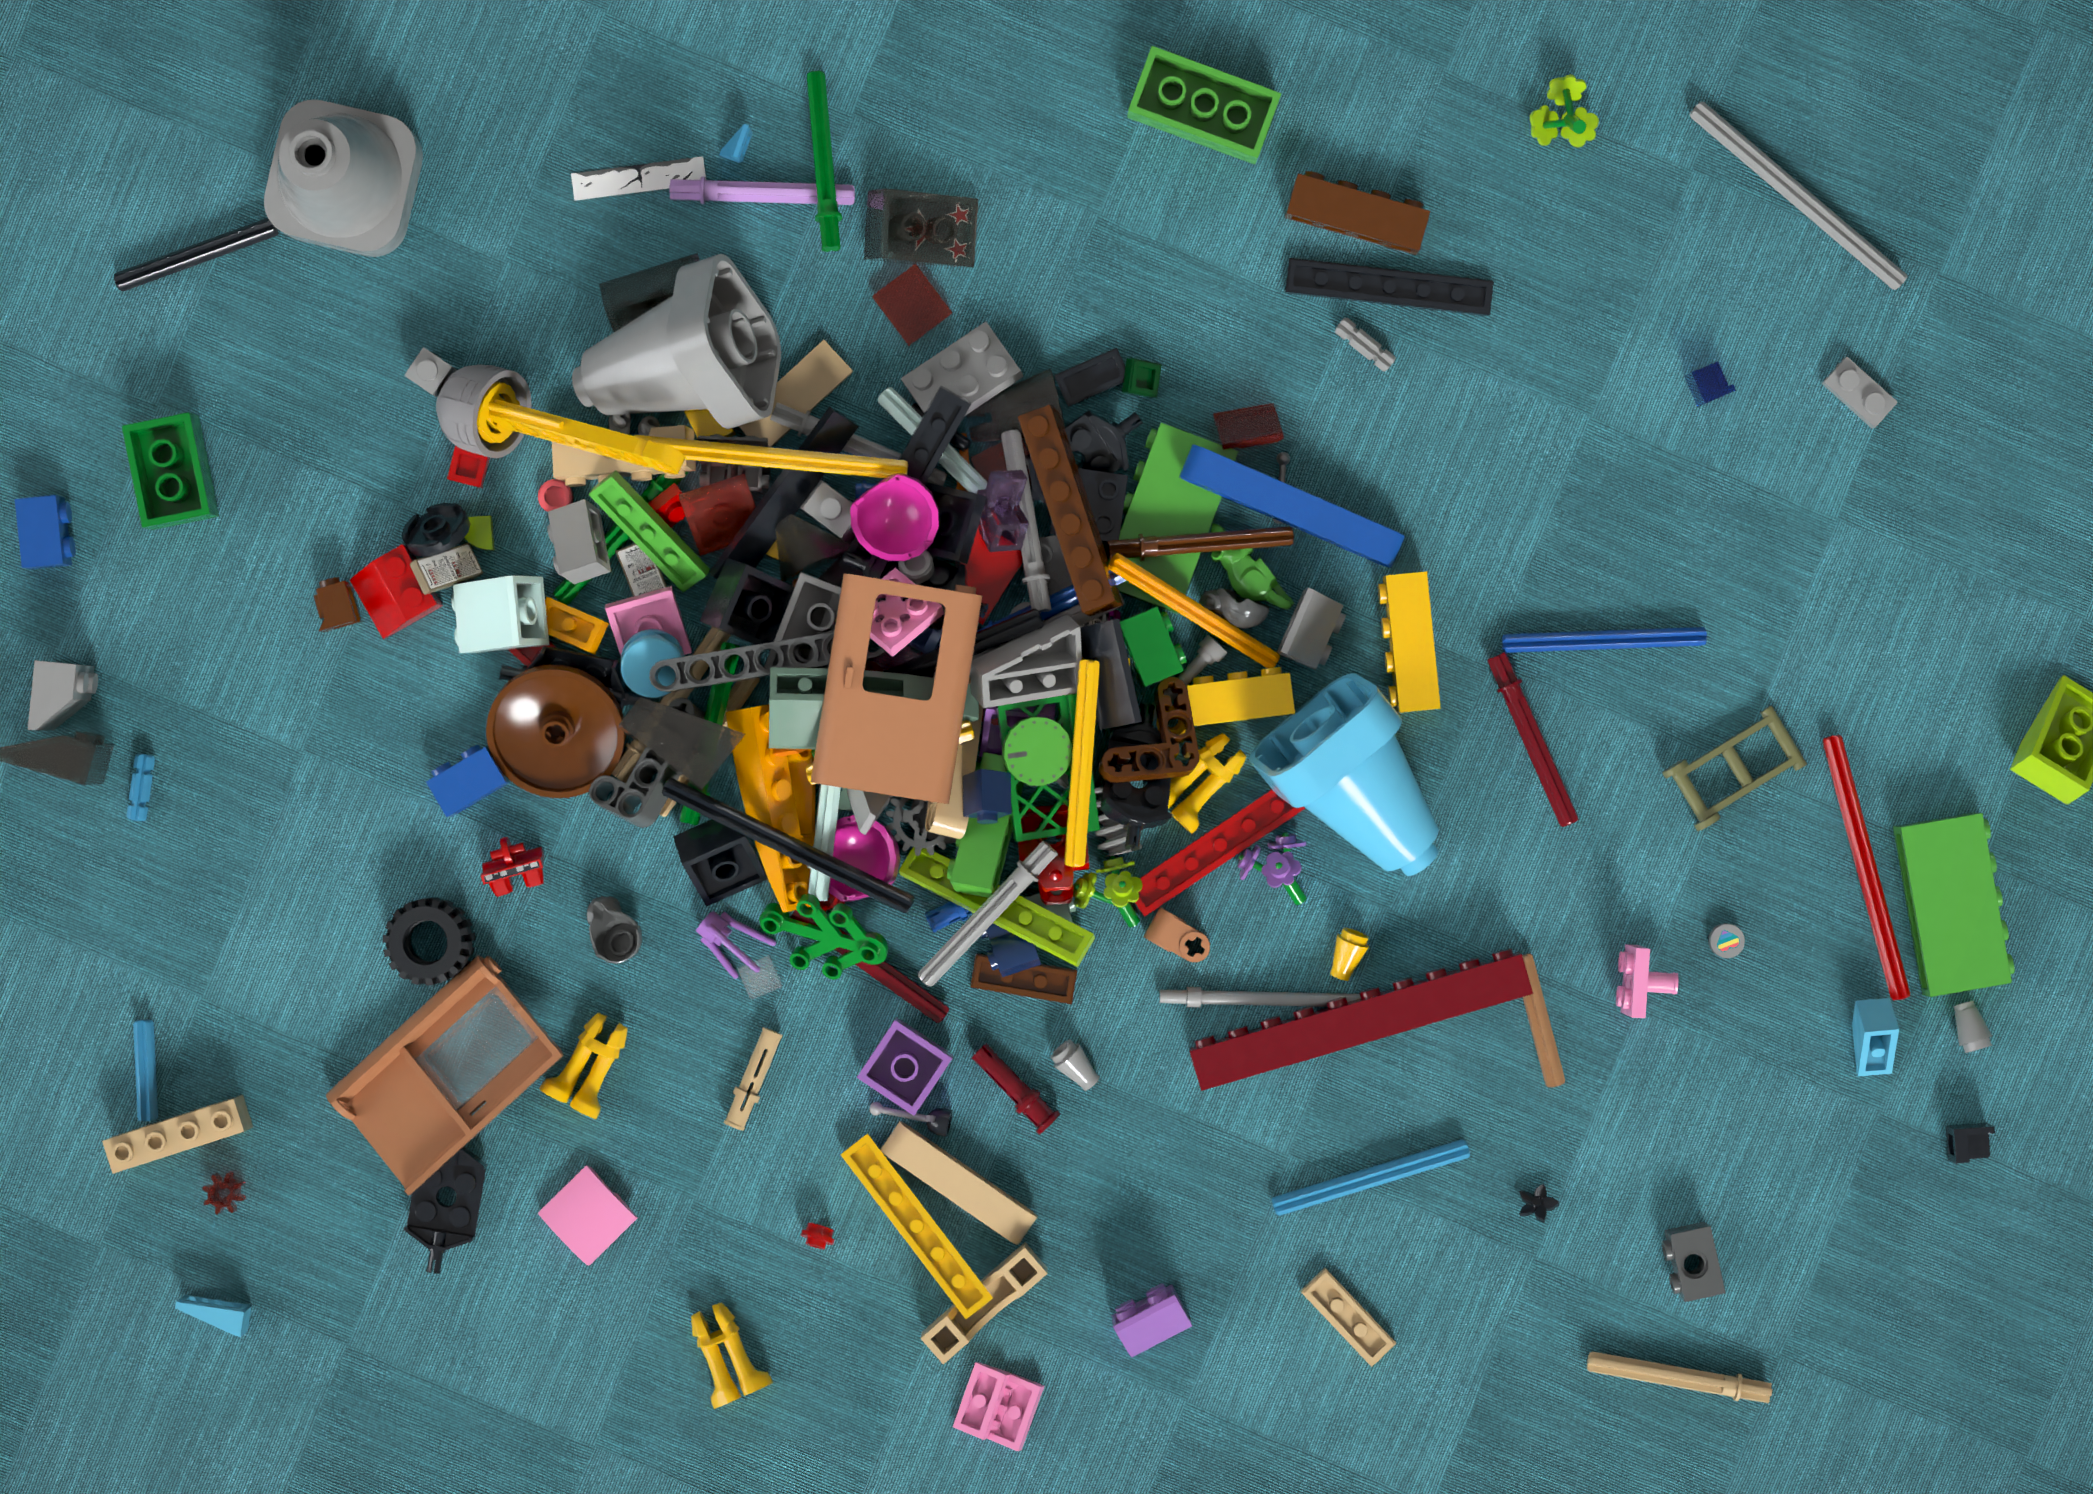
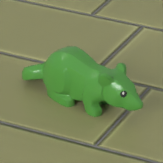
(1249, 577)

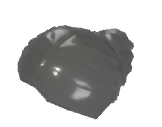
(1233, 609)
(611, 931)

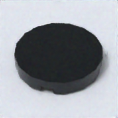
(437, 530)

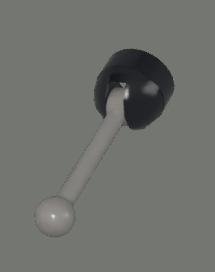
(937, 1121)

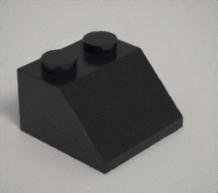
(719, 860)

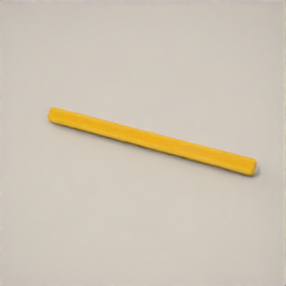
(784, 458)

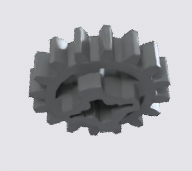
(906, 816)

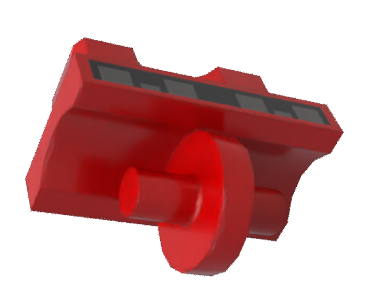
(510, 862)

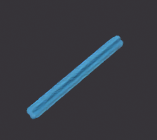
(1370, 1177)

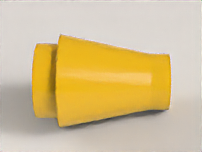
(1348, 952)

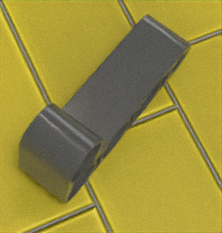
(638, 786)

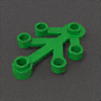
(864, 945)

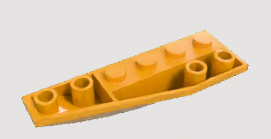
(778, 795)

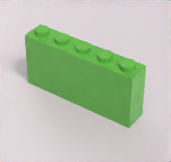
(1168, 507)
(1953, 904)

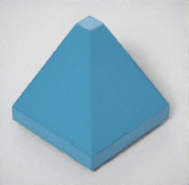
(737, 145)

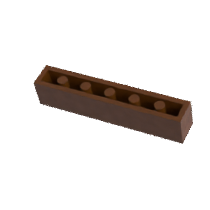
(1070, 510)

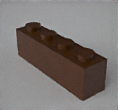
(1357, 213)

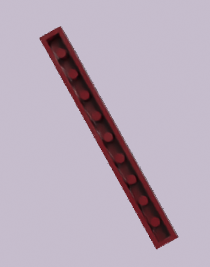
(1360, 1020)

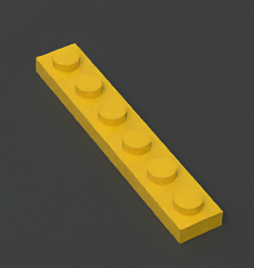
(916, 1226)

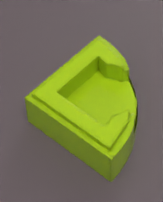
(481, 532)

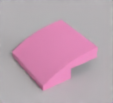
(587, 1215)
(998, 1406)

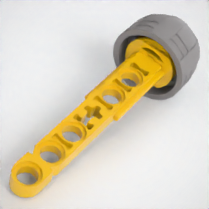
(491, 411)

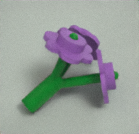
(1279, 868)

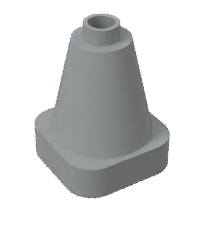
(343, 178)
(691, 352)

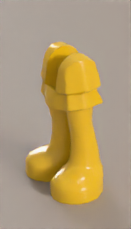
(1187, 811)
(563, 1085)
(749, 1378)

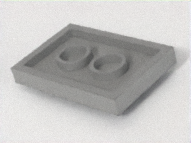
(970, 367)

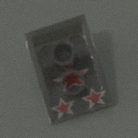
(920, 228)
(75, 757)

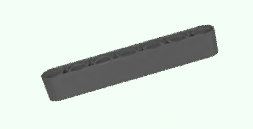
(752, 658)

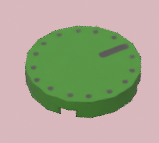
(1037, 751)

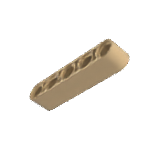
(948, 818)
(958, 1183)

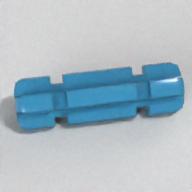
(140, 787)

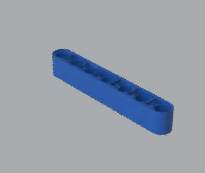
(1291, 506)

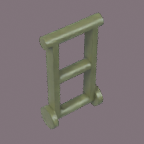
(1710, 815)

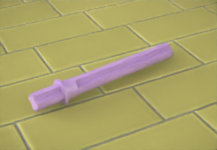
(747, 191)

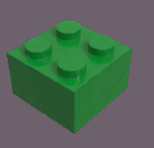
(1151, 646)

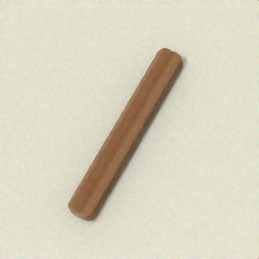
(1542, 1029)

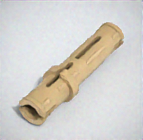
(738, 1117)

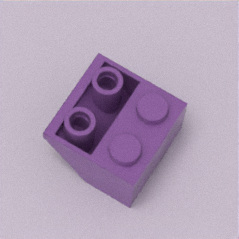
(1150, 1320)

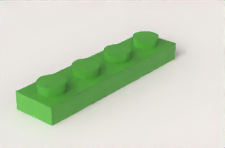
(649, 531)

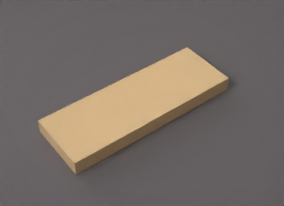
(802, 389)

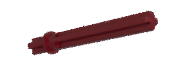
(1532, 739)
(896, 982)

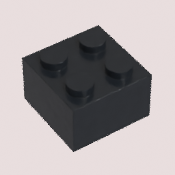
(747, 603)

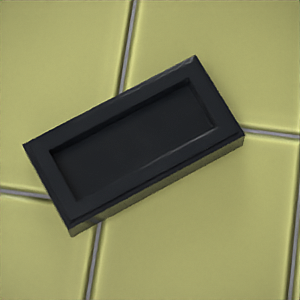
(1091, 377)

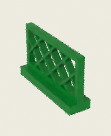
(1066, 718)

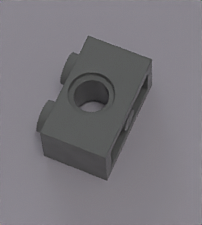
(1706, 1277)

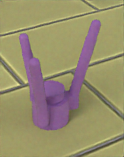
(716, 930)

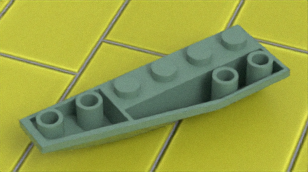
(799, 698)

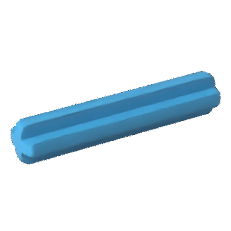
(145, 1070)

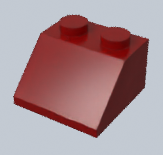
(393, 592)

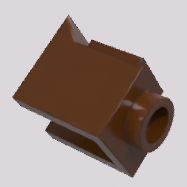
(336, 604)

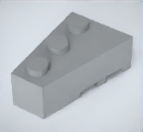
(1030, 667)

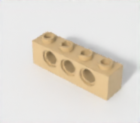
(177, 1134)

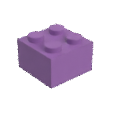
(905, 1066)

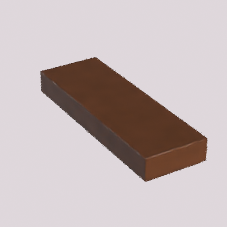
(1038, 982)

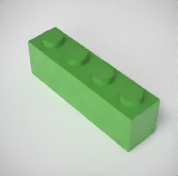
(982, 846)

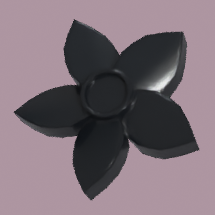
(1537, 1203)

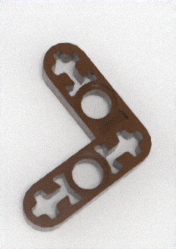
(1164, 752)

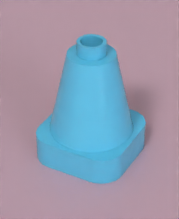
(1351, 773)

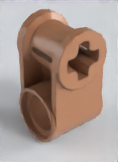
(1172, 933)

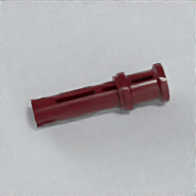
(1026, 1100)

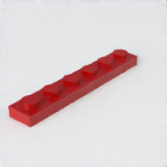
(1213, 850)

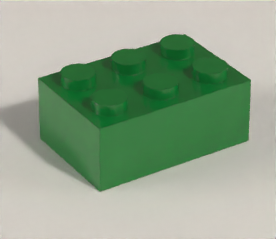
(170, 471)

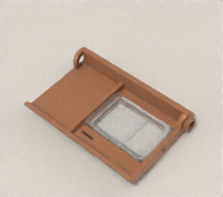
(442, 1065)

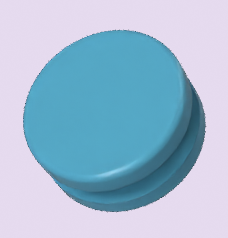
(642, 653)

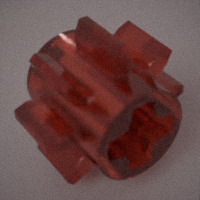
(219, 1184)

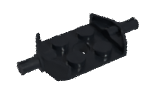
(604, 669)
(447, 1226)

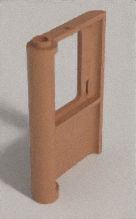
(886, 739)

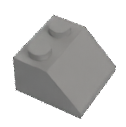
(1311, 628)
(59, 692)

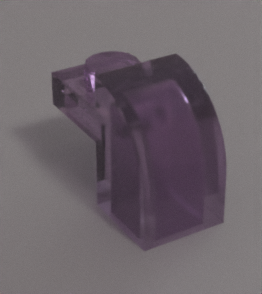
(1002, 519)

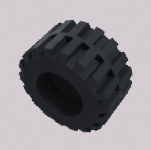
(400, 946)

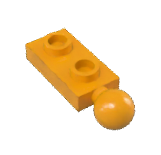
(574, 626)

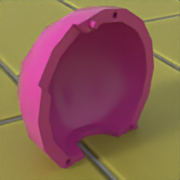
(895, 518)
(872, 853)

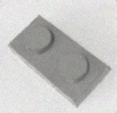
(1859, 392)

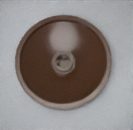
(555, 731)

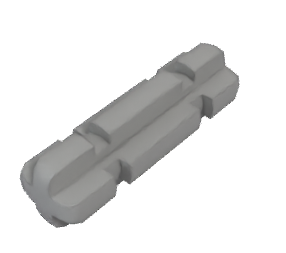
(1365, 344)

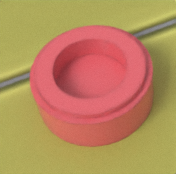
(554, 495)

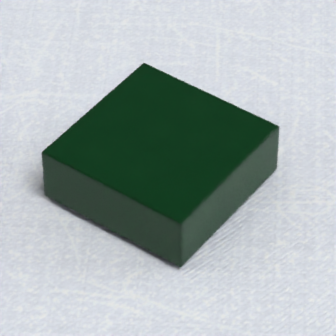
(1141, 378)

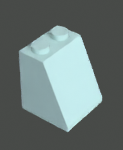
(500, 614)

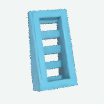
(225, 1315)

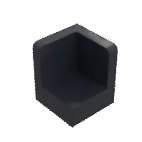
(1968, 1141)

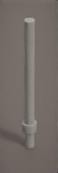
(1195, 997)

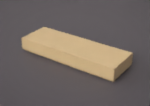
(1348, 1317)

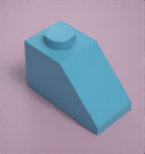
(1874, 1036)

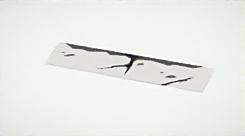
(635, 178)

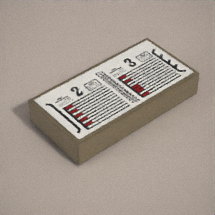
(446, 569)
(640, 570)

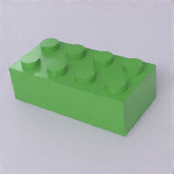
(1203, 105)

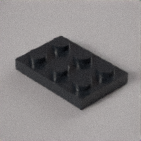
(958, 522)

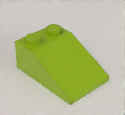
(2060, 744)

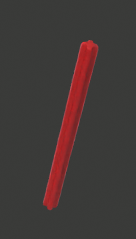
(1866, 867)

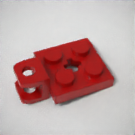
(1056, 874)

